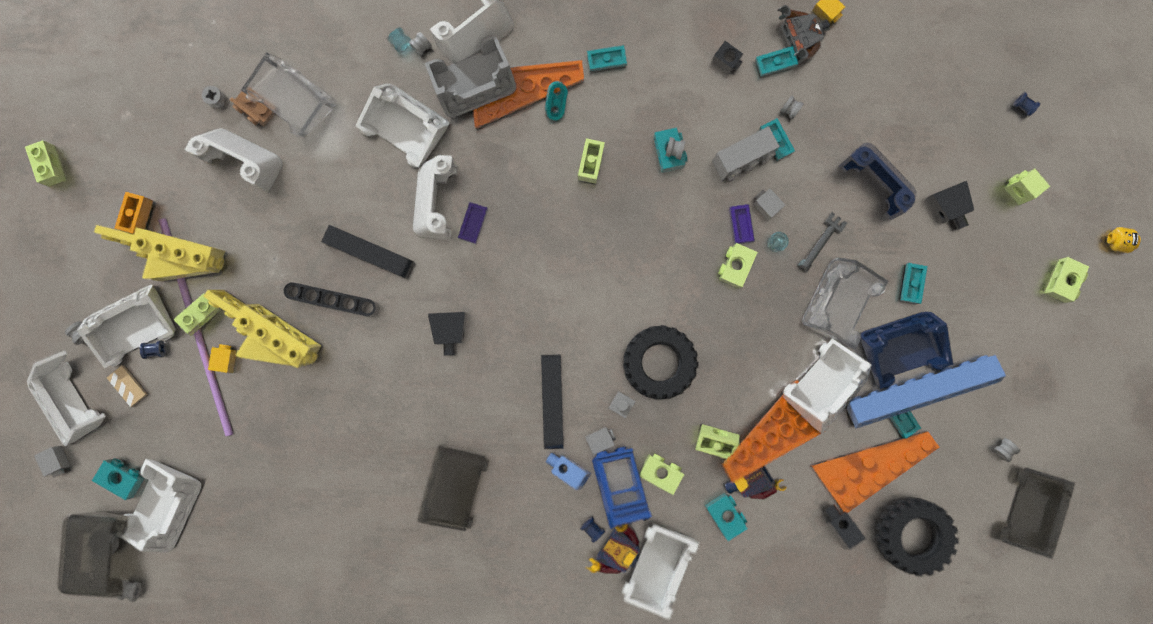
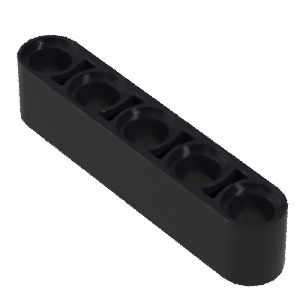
(367, 251)
(322, 299)
(552, 401)

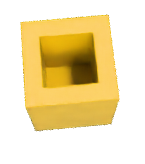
(829, 10)
(222, 359)

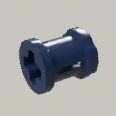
(1026, 104)
(153, 349)
(592, 529)

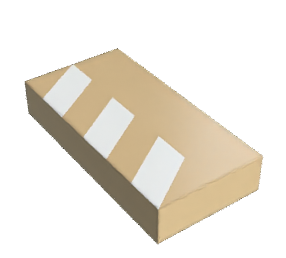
(127, 386)

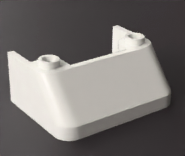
(59, 400)

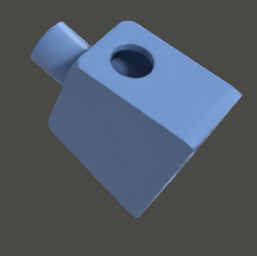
(575, 476)

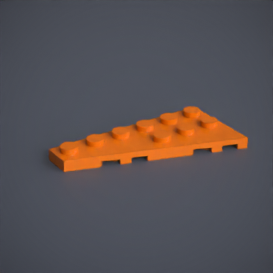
(531, 87)
(772, 437)
(865, 472)

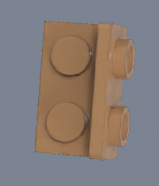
(257, 111)

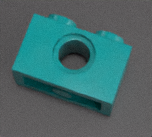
(661, 141)
(107, 478)
(735, 525)

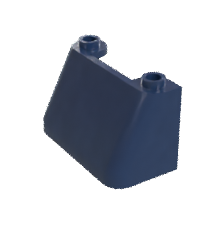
(902, 191)
(907, 346)

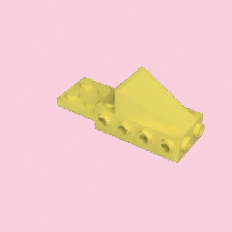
(167, 256)
(268, 335)

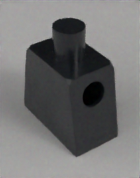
(953, 204)
(448, 330)
(850, 534)

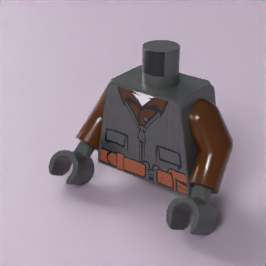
(802, 32)

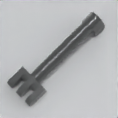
(806, 263)

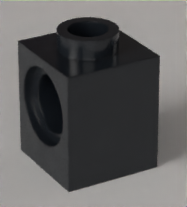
(727, 49)

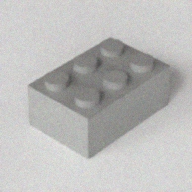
(746, 154)

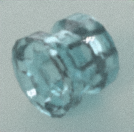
(399, 39)
(780, 239)

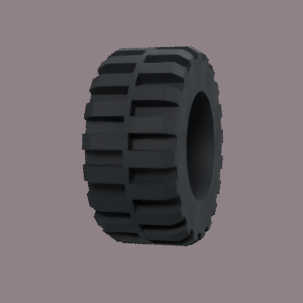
(686, 362)
(941, 544)

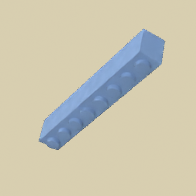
(925, 391)

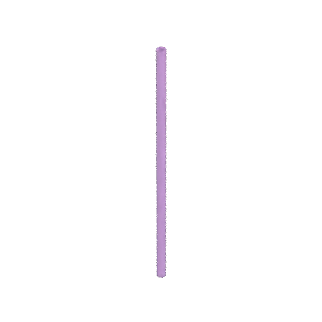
(202, 348)

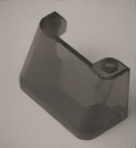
(452, 488)
(1038, 512)
(88, 554)

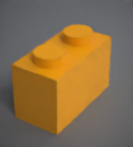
(133, 213)

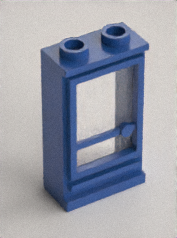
(620, 487)

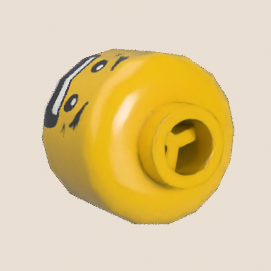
(1123, 240)

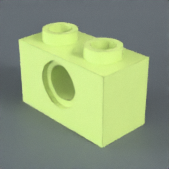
(591, 161)
(45, 163)
(1026, 186)
(745, 257)
(1058, 286)
(196, 315)
(717, 441)
(669, 482)

